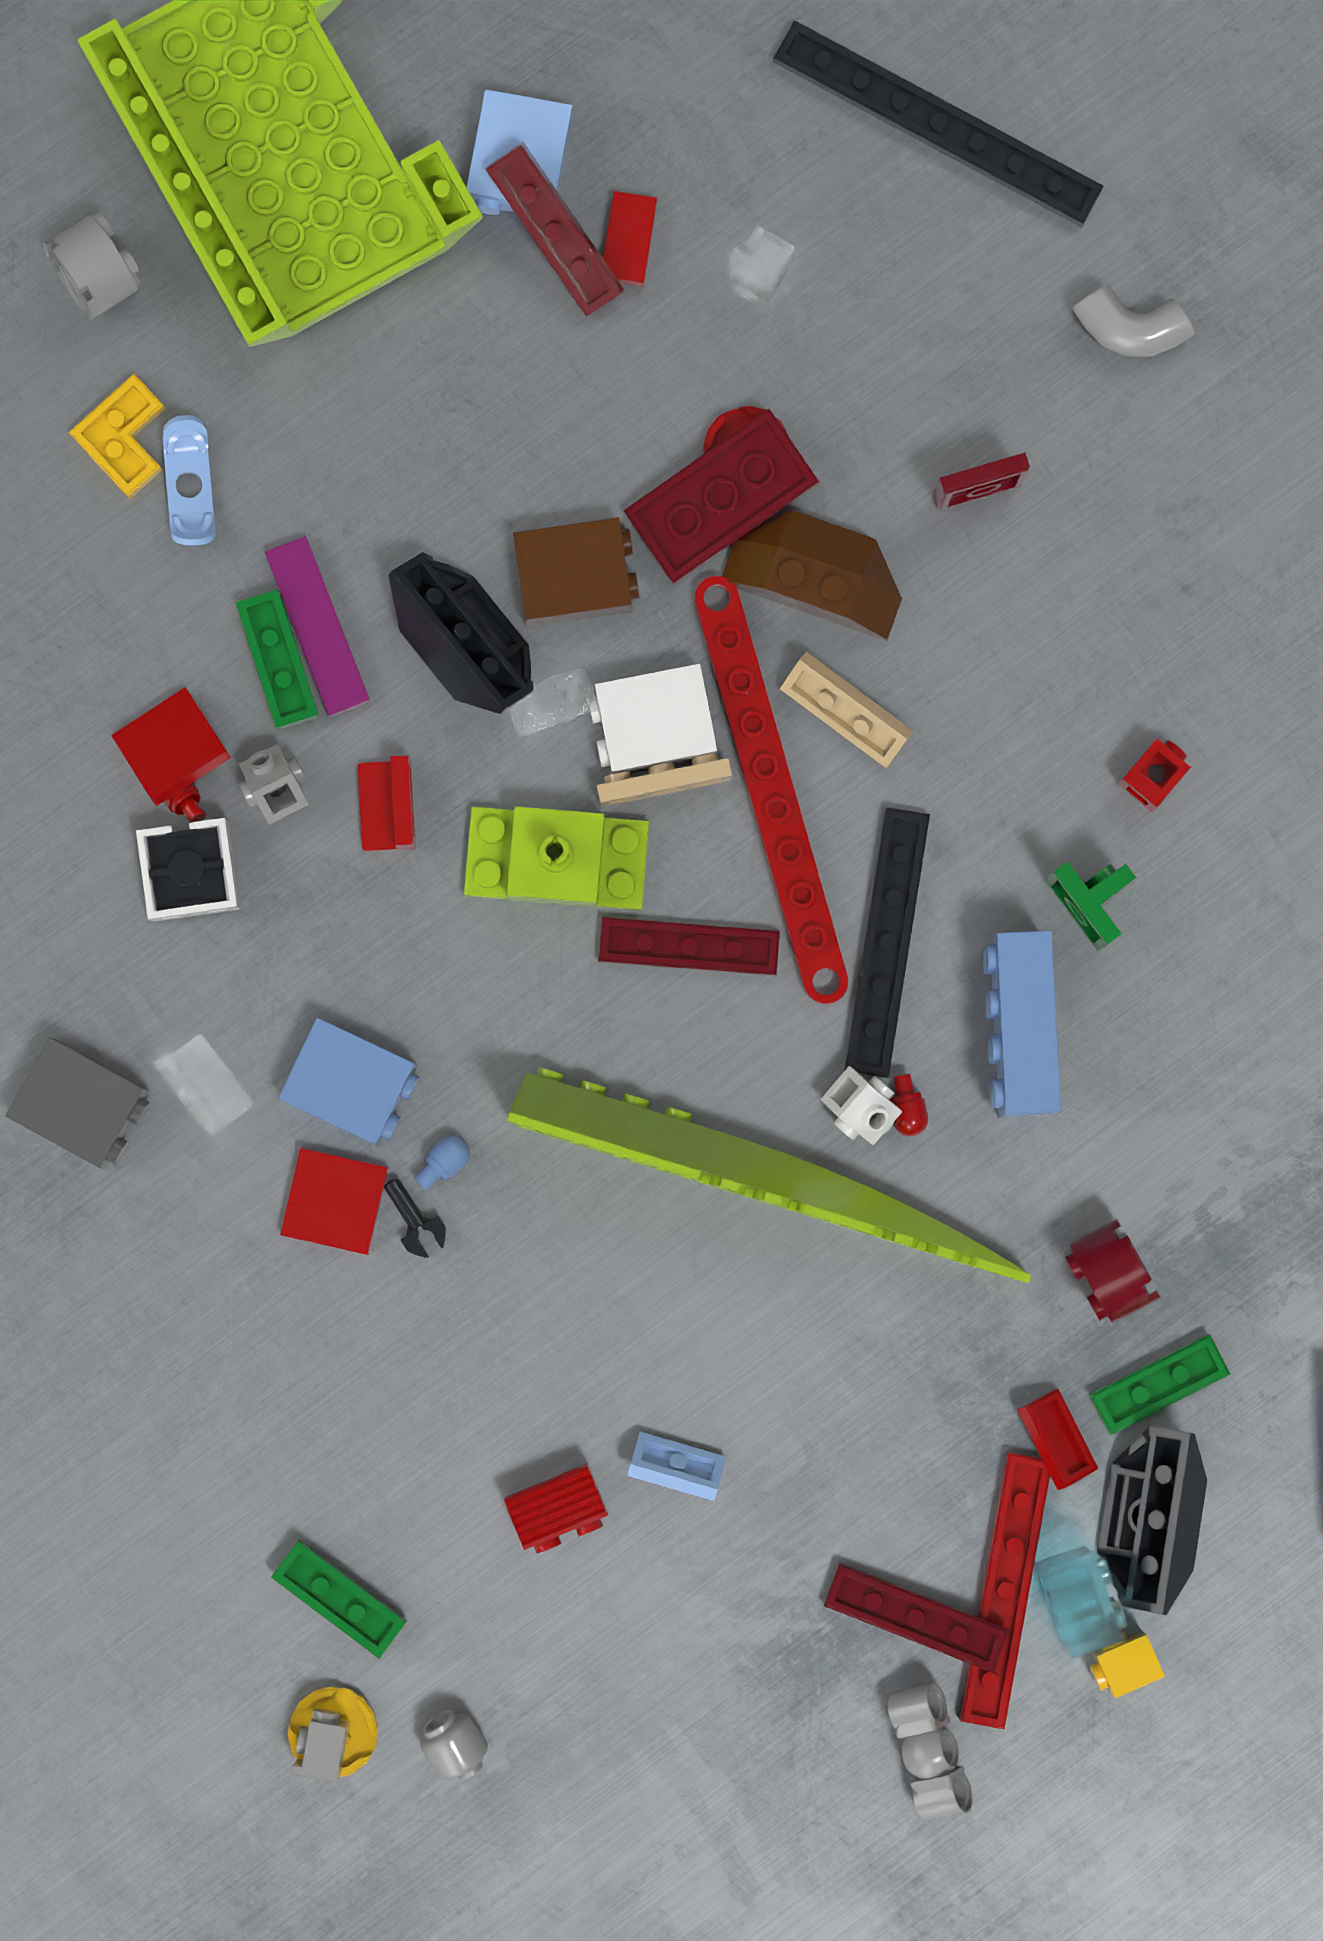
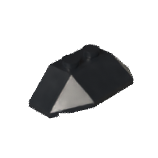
(461, 634)
(1153, 1518)

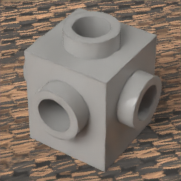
(273, 783)

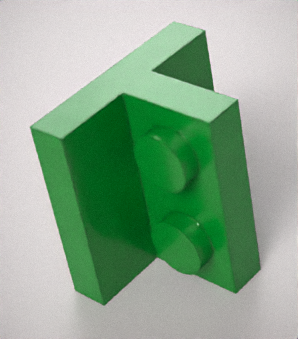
(1085, 899)

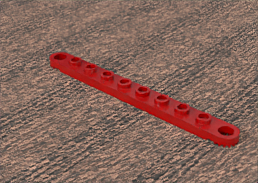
(771, 790)

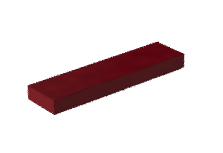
(554, 229)
(689, 946)
(916, 1617)

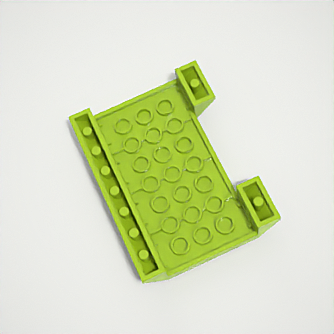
(274, 158)

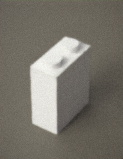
(654, 719)

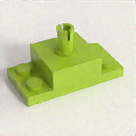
(556, 857)

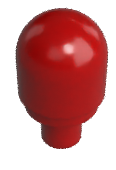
(186, 803)
(914, 1111)

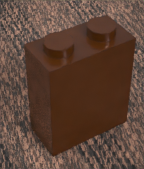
(575, 571)

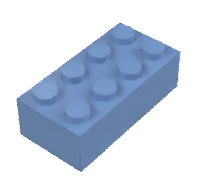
(1024, 1024)

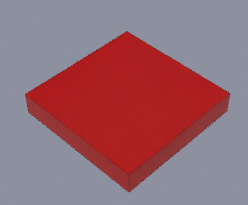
(170, 746)
(334, 1201)

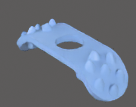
(187, 452)

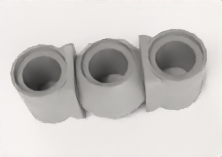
(930, 1752)

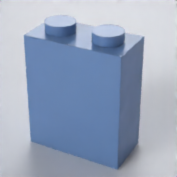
(349, 1082)

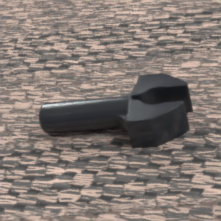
(414, 1219)

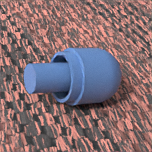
(444, 1161)

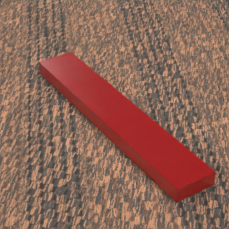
(1007, 1585)

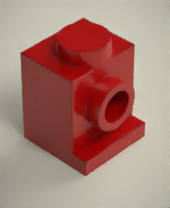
(1172, 763)

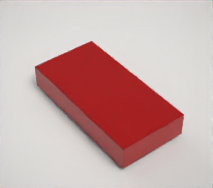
(630, 236)
(1058, 1439)

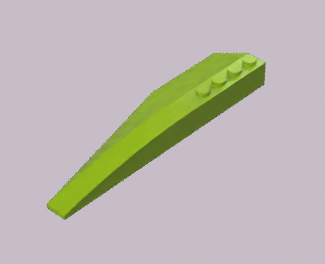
(734, 1165)

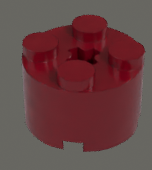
(1112, 1272)

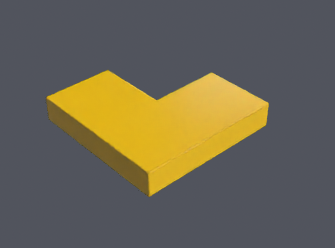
(110, 432)

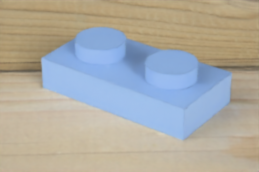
(676, 1466)

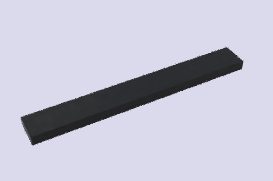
(938, 124)

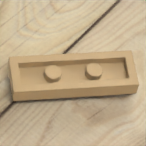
(846, 709)
(664, 780)

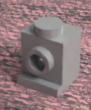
(322, 1746)

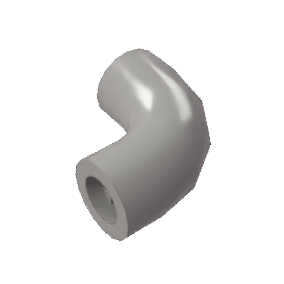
(1133, 332)

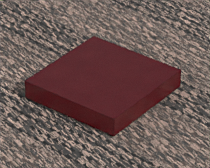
(981, 481)

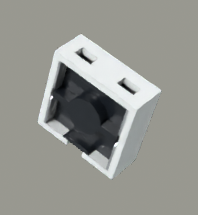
(188, 870)

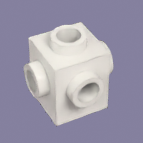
(861, 1106)

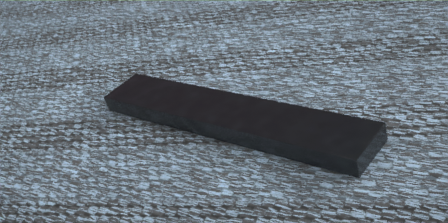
(887, 942)

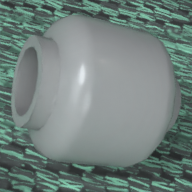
(453, 1745)

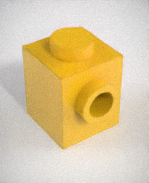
(1126, 1665)

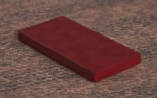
(721, 496)

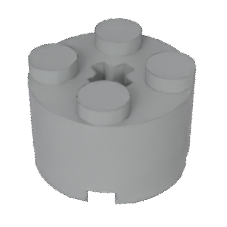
(92, 265)

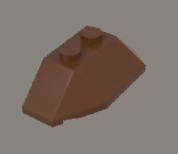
(817, 572)

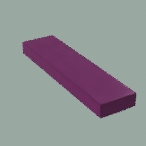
(317, 626)

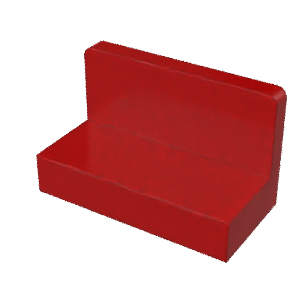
(386, 805)

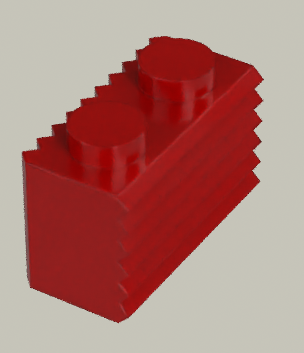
(556, 1508)

